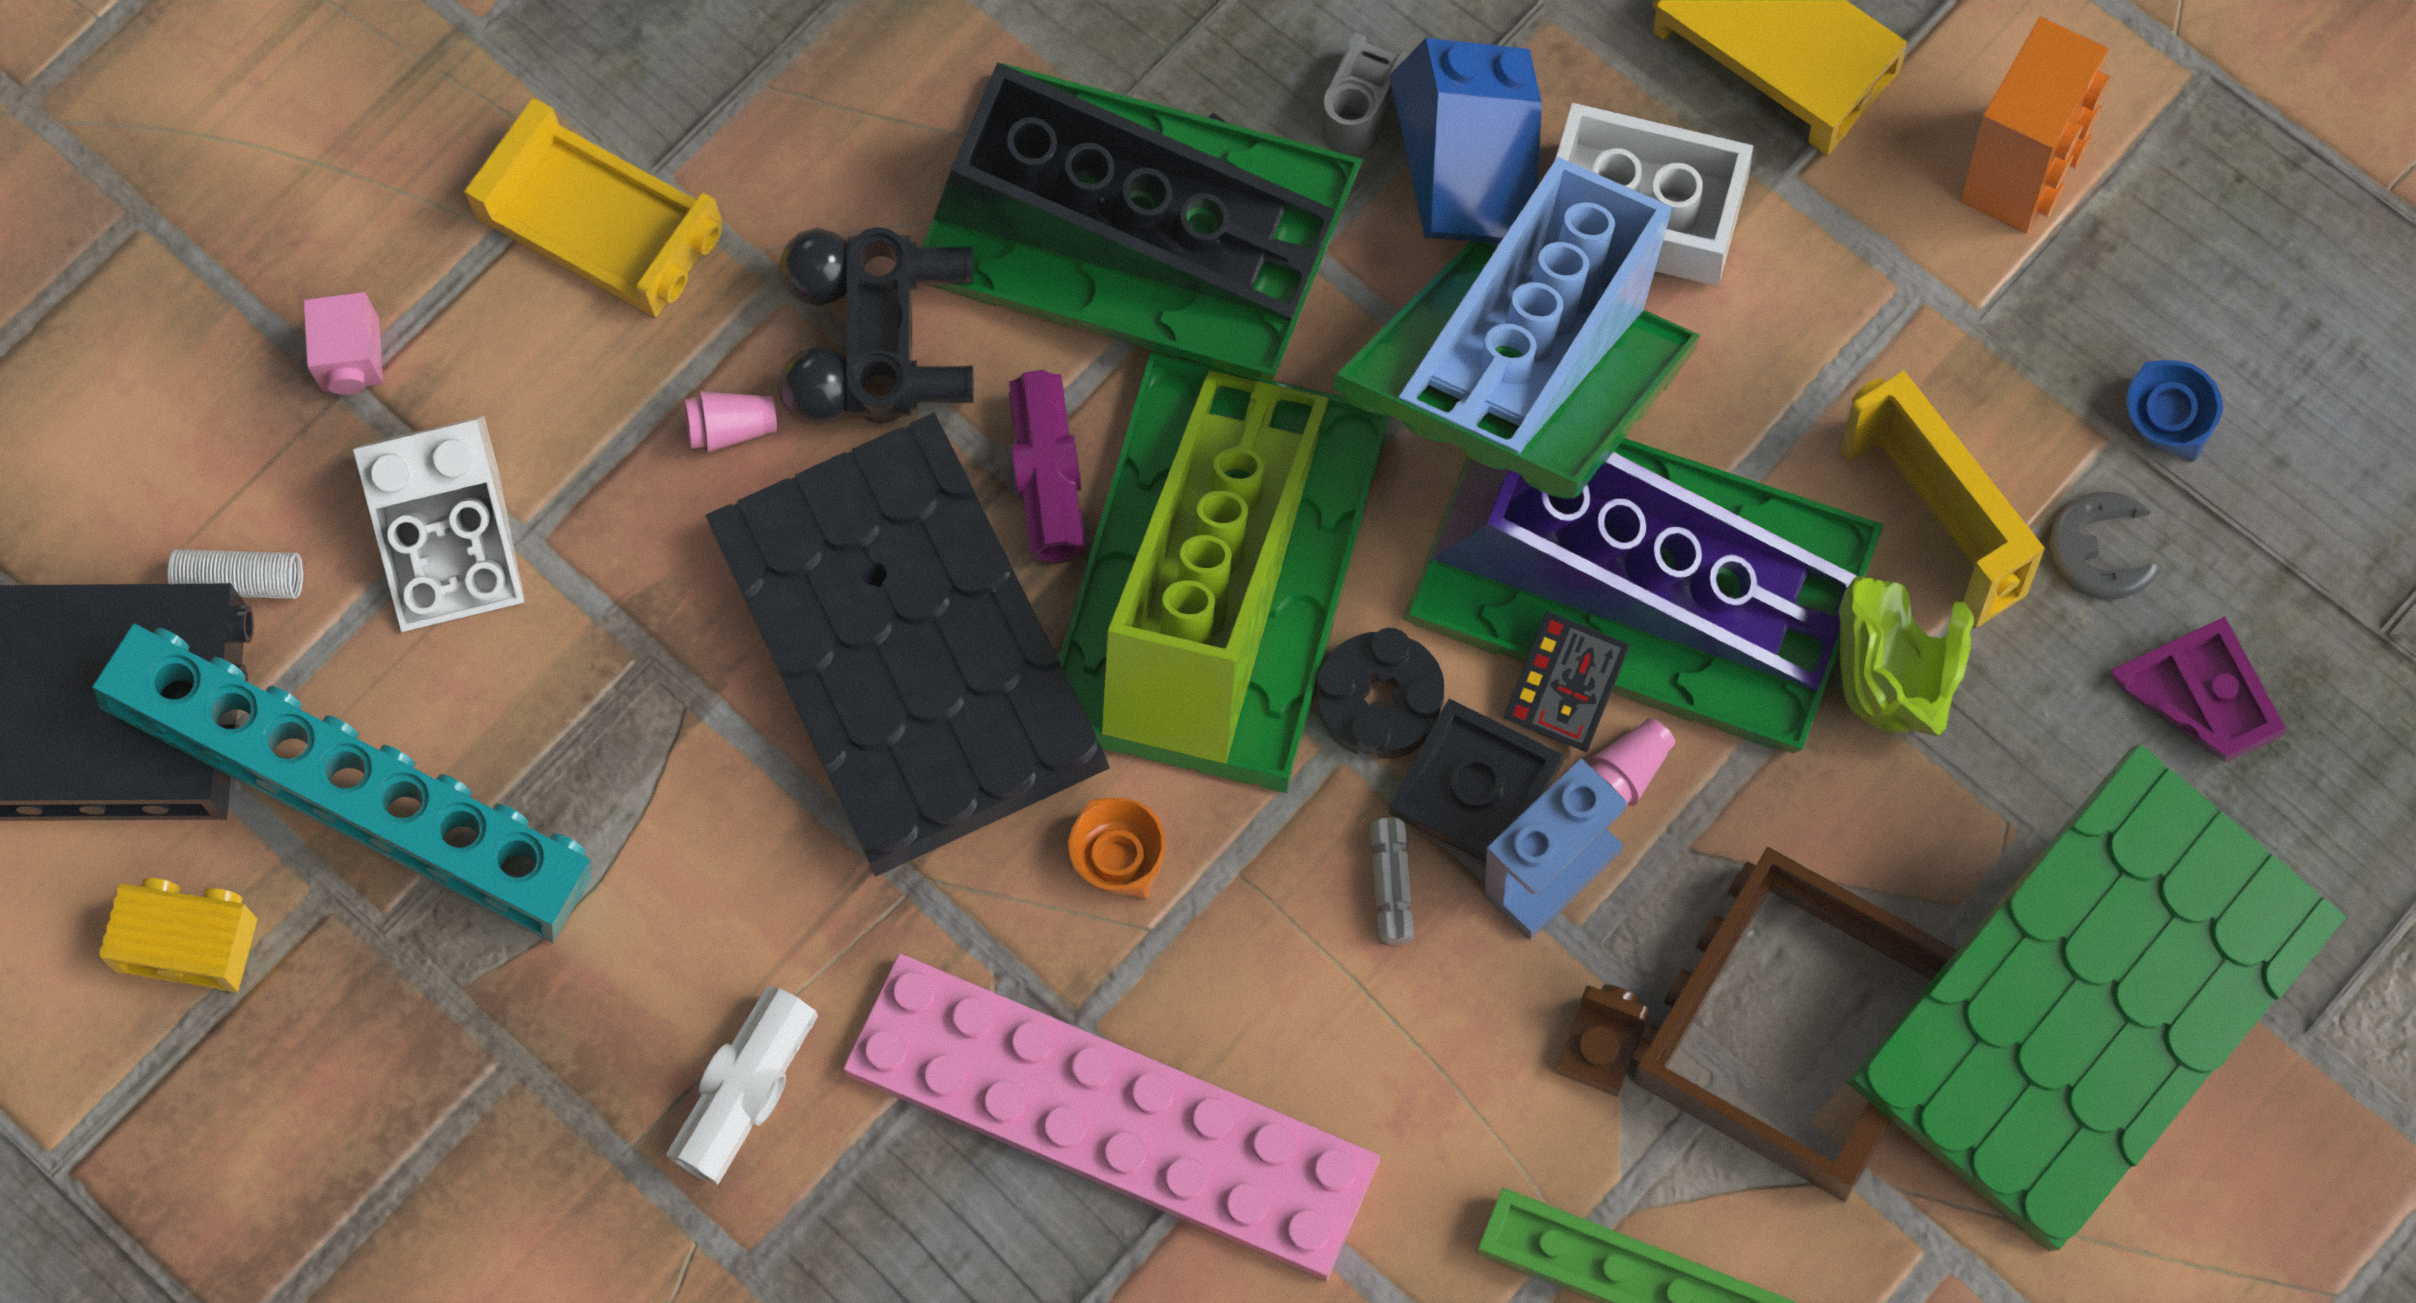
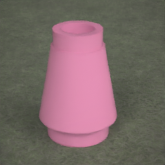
(727, 419)
(1634, 759)

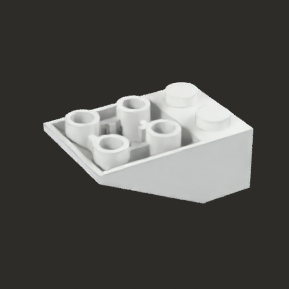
(441, 523)

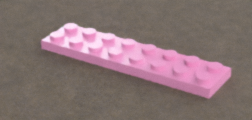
(1113, 1116)

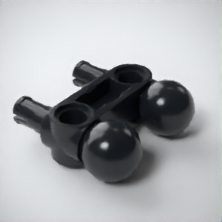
(823, 268)

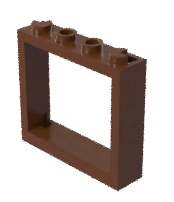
(1690, 991)

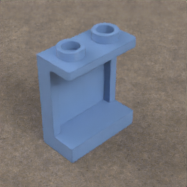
(1554, 849)

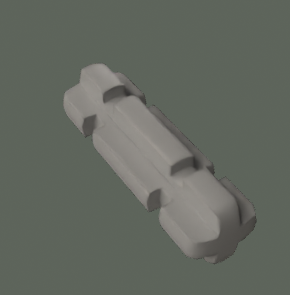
(1391, 881)

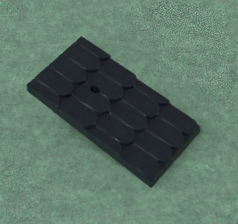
(906, 643)

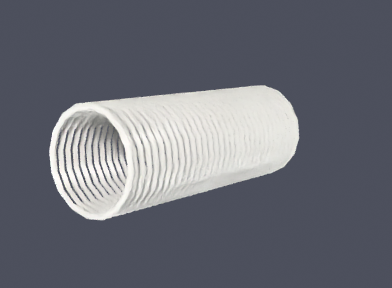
(239, 571)

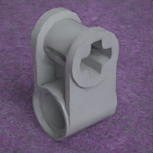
(1363, 89)

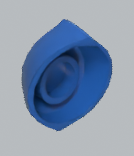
(2174, 407)

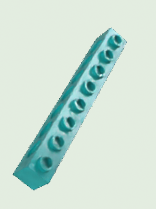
(150, 661)

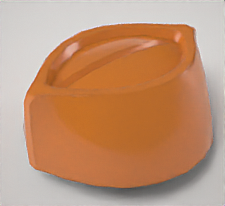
(1118, 846)

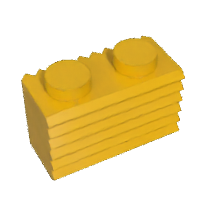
(179, 935)

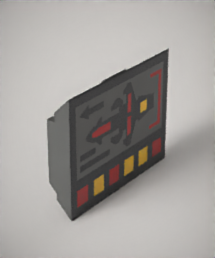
(1566, 681)

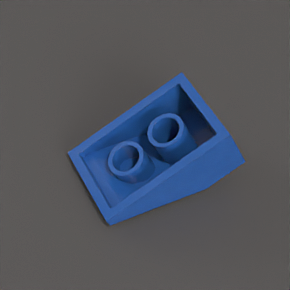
(1469, 135)

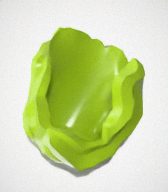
(1891, 667)

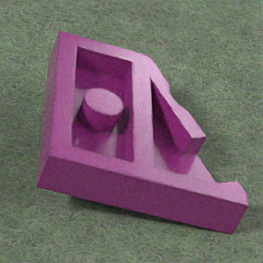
(2205, 691)

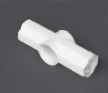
(742, 1085)

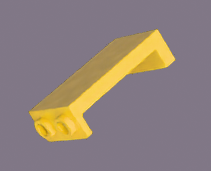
(1807, 55)
(593, 211)
(1951, 486)

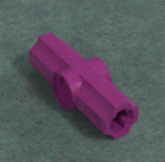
(1046, 467)

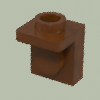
(1603, 1038)

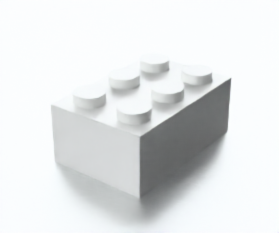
(1677, 166)

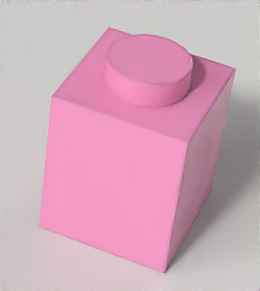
(343, 343)

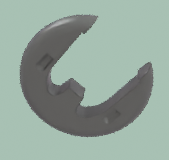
(2071, 548)

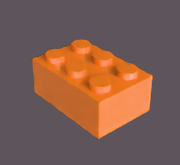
(2036, 126)

